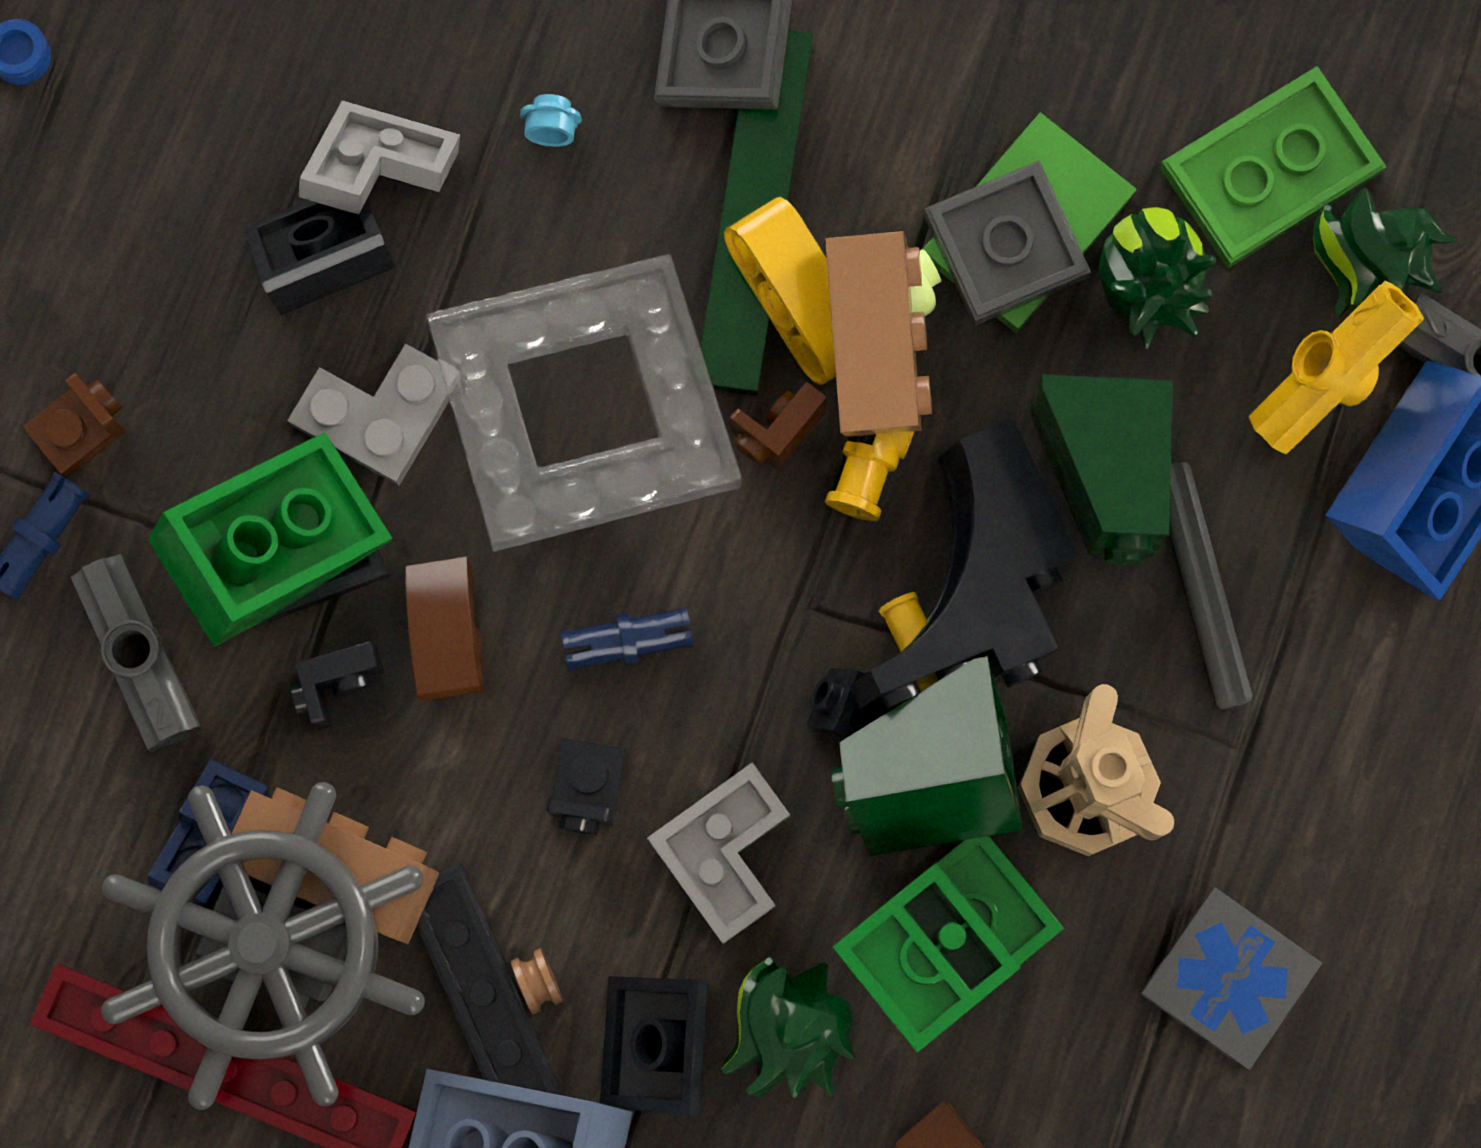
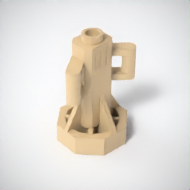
(1102, 776)

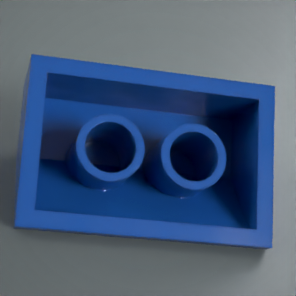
(1420, 483)

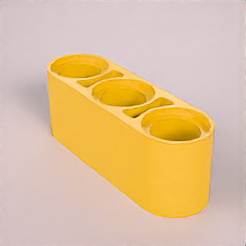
(789, 281)

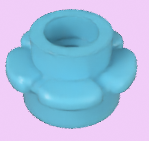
(550, 120)

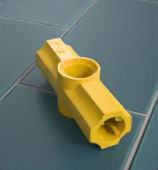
(1336, 367)

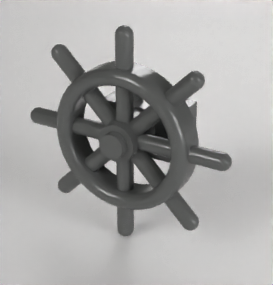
(263, 939)

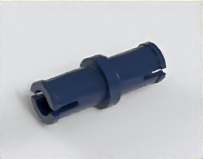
(38, 534)
(626, 638)

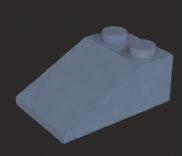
(490, 1114)

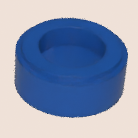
(23, 52)

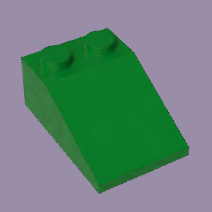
(267, 537)

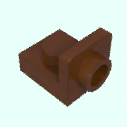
(790, 423)
(76, 425)

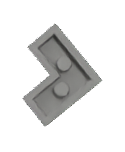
(369, 144)
(382, 429)
(705, 847)

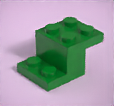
(948, 940)

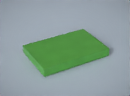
(1272, 167)
(1083, 184)

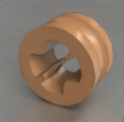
(536, 981)

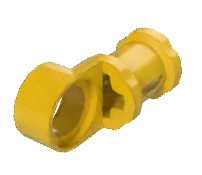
(866, 474)

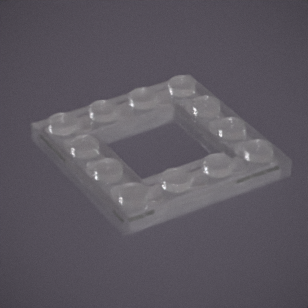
(537, 503)

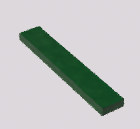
(757, 174)

